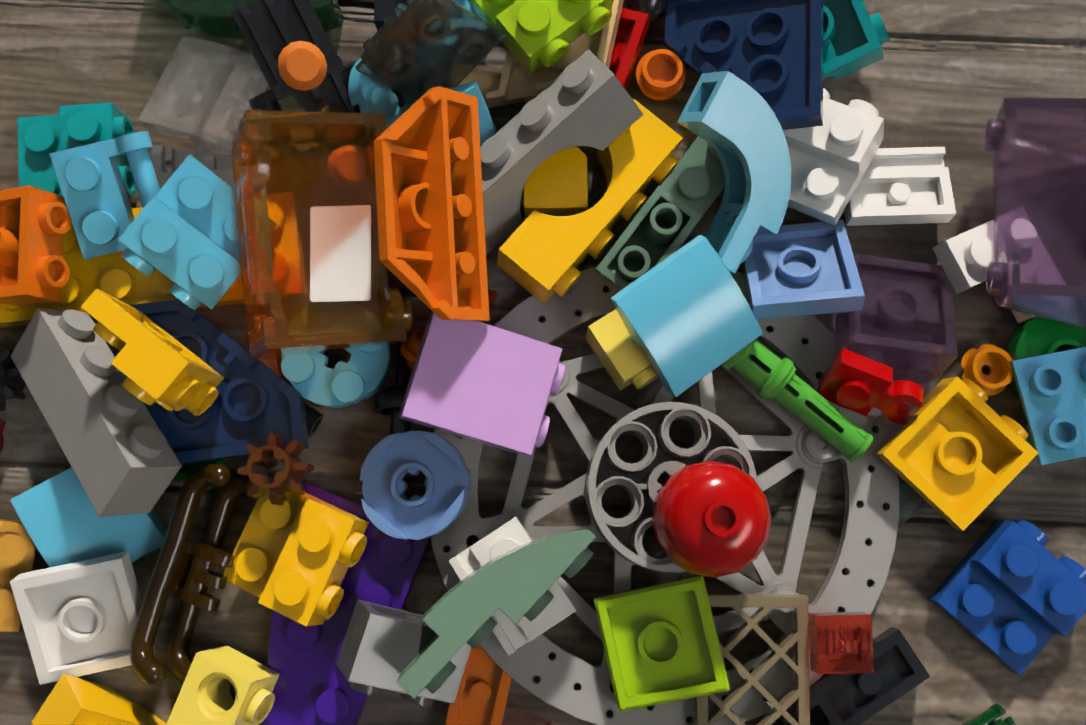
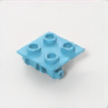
(1054, 403)

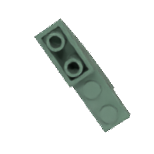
(666, 216)
(513, 583)

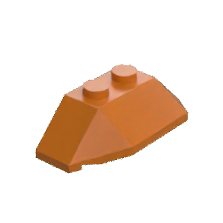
(434, 204)

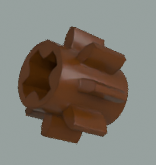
(268, 457)

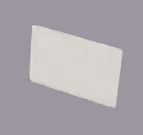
(340, 253)

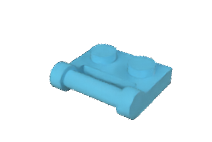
(97, 192)

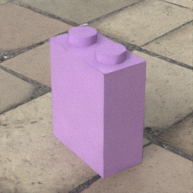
(483, 384)

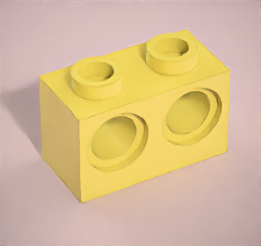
(206, 690)

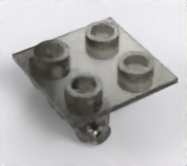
(427, 47)

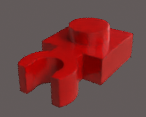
(865, 383)

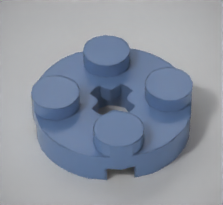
(384, 487)

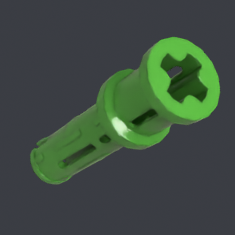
(770, 384)

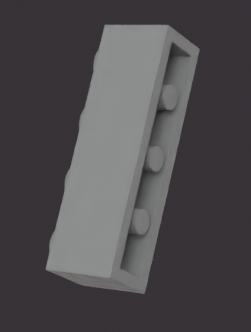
(93, 417)

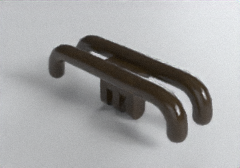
(186, 571)

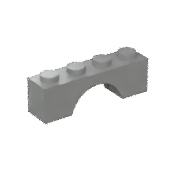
(577, 109)

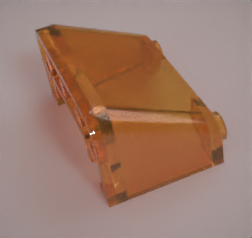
(279, 172)

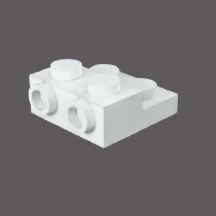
(832, 157)

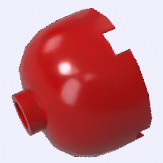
(711, 519)

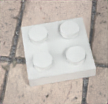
(79, 615)

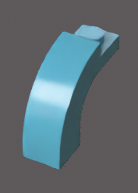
(753, 161)

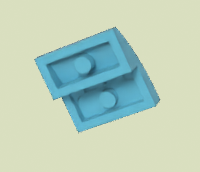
(687, 315)
(70, 531)

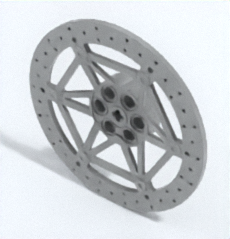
(663, 458)

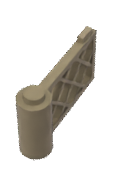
(799, 636)

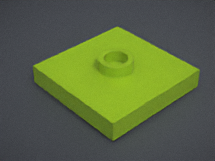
(661, 643)

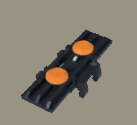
(294, 56)

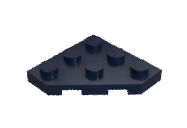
(762, 42)
(249, 398)

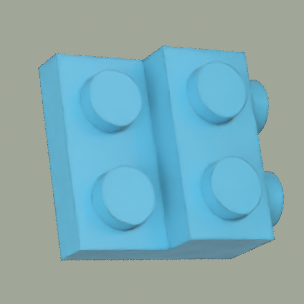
(188, 235)

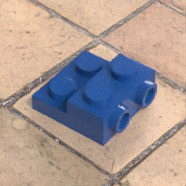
(1013, 593)

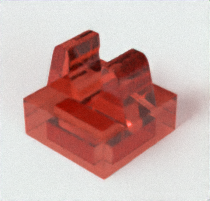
(841, 643)

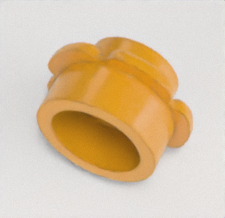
(998, 363)

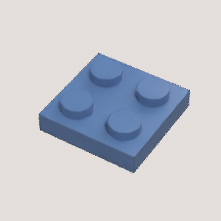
(802, 272)

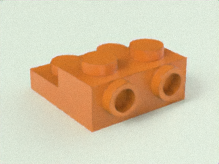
(32, 246)

